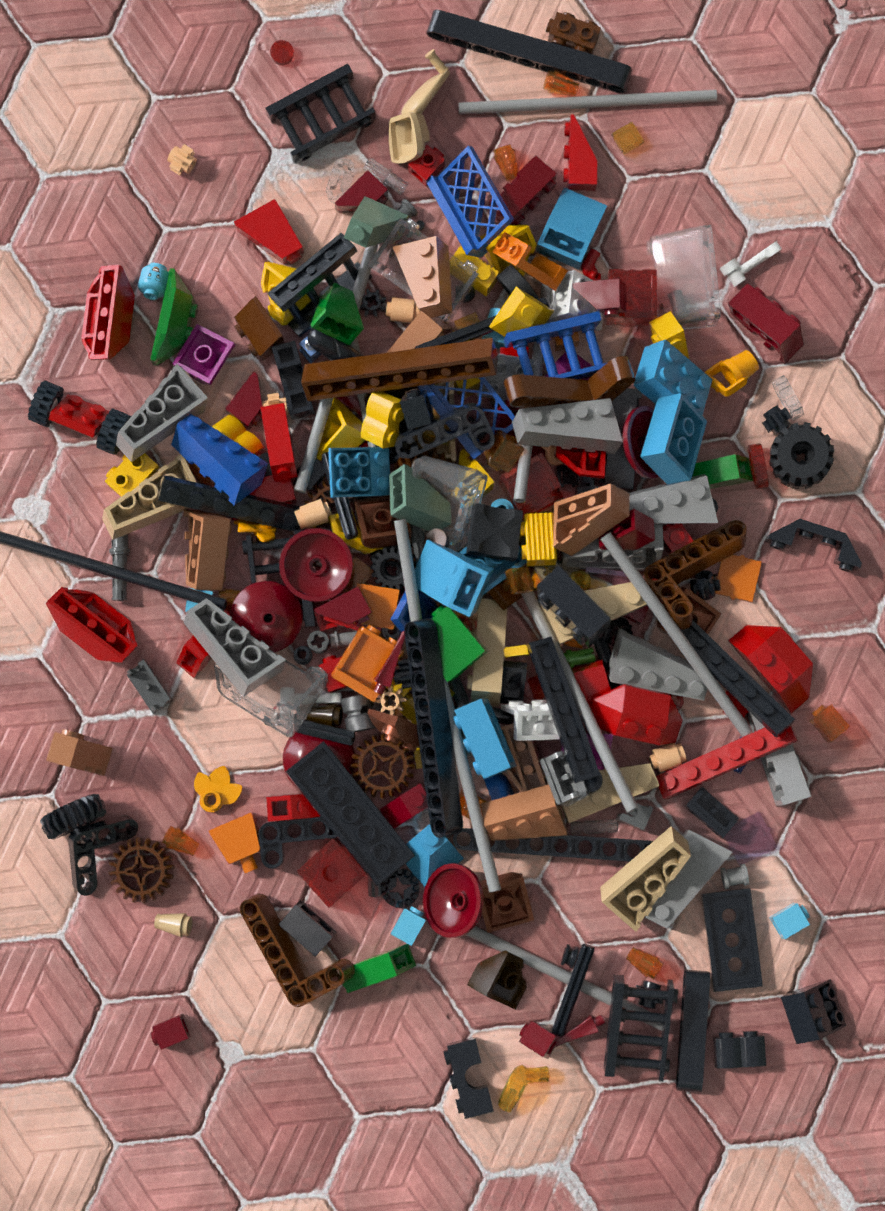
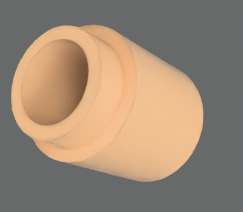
(402, 310)
(313, 514)
(667, 757)

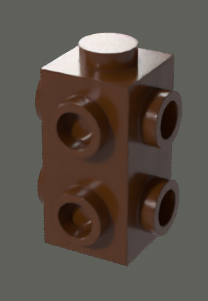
(573, 32)

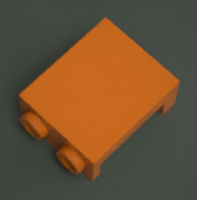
(540, 269)
(364, 660)

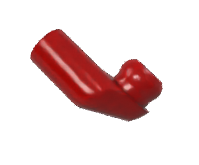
(588, 266)

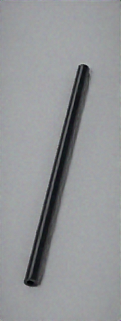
(110, 570)

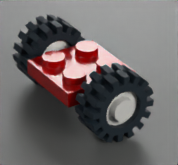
(77, 415)

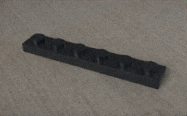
(209, 499)
(739, 682)
(563, 710)

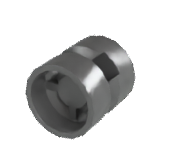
(356, 710)

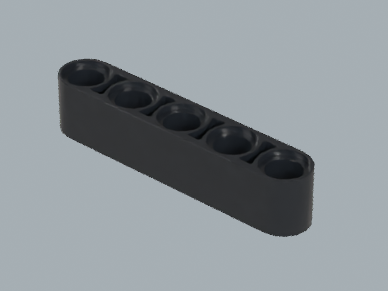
(693, 1031)

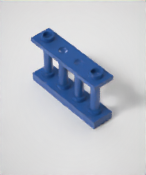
(564, 329)

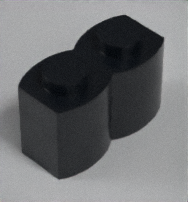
(739, 1051)

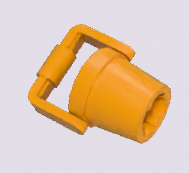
(735, 371)

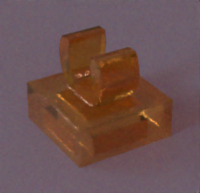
(518, 581)

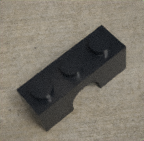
(291, 374)
(472, 1100)

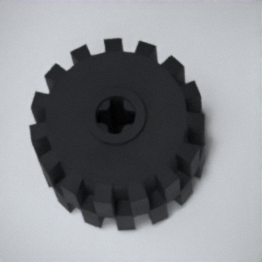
(801, 440)

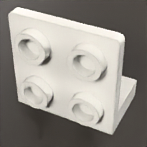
(568, 302)
(531, 720)

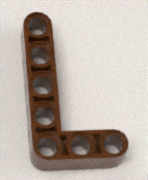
(539, 391)
(687, 567)
(289, 957)

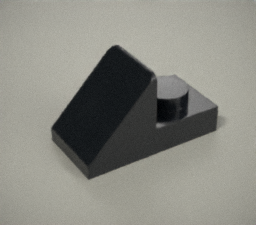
(513, 681)

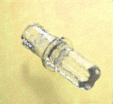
(386, 176)

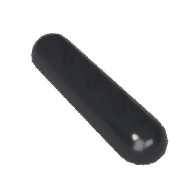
(331, 347)

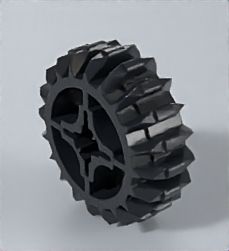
(73, 815)

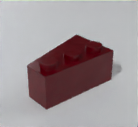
(767, 321)

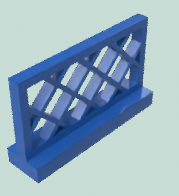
(457, 215)
(443, 406)

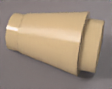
(175, 924)

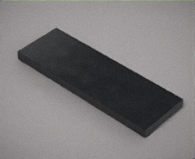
(350, 813)

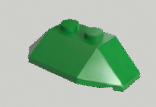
(174, 319)

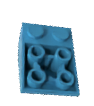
(571, 228)
(359, 471)
(452, 578)

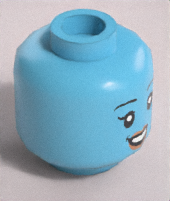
(153, 281)

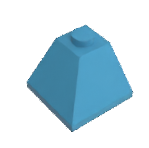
(430, 854)

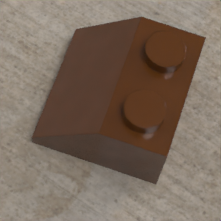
(258, 328)

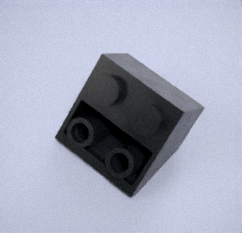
(813, 1012)

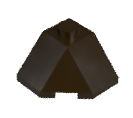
(500, 978)

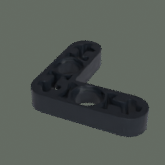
(87, 848)

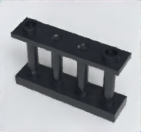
(301, 100)
(311, 274)
(249, 548)
(620, 1014)

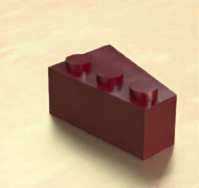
(526, 190)

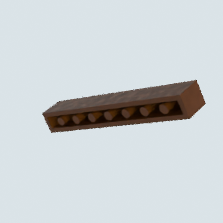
(400, 369)

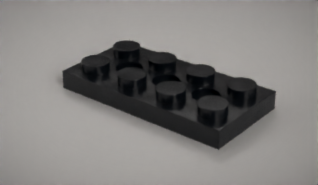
(719, 952)

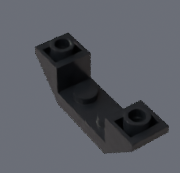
(846, 555)

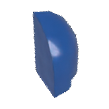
(498, 786)

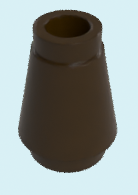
(326, 715)

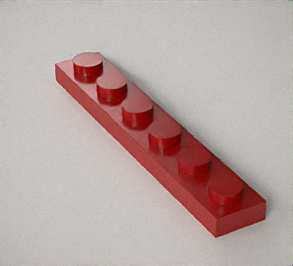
(722, 761)

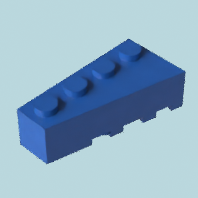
(219, 457)

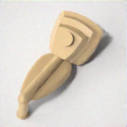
(409, 130)

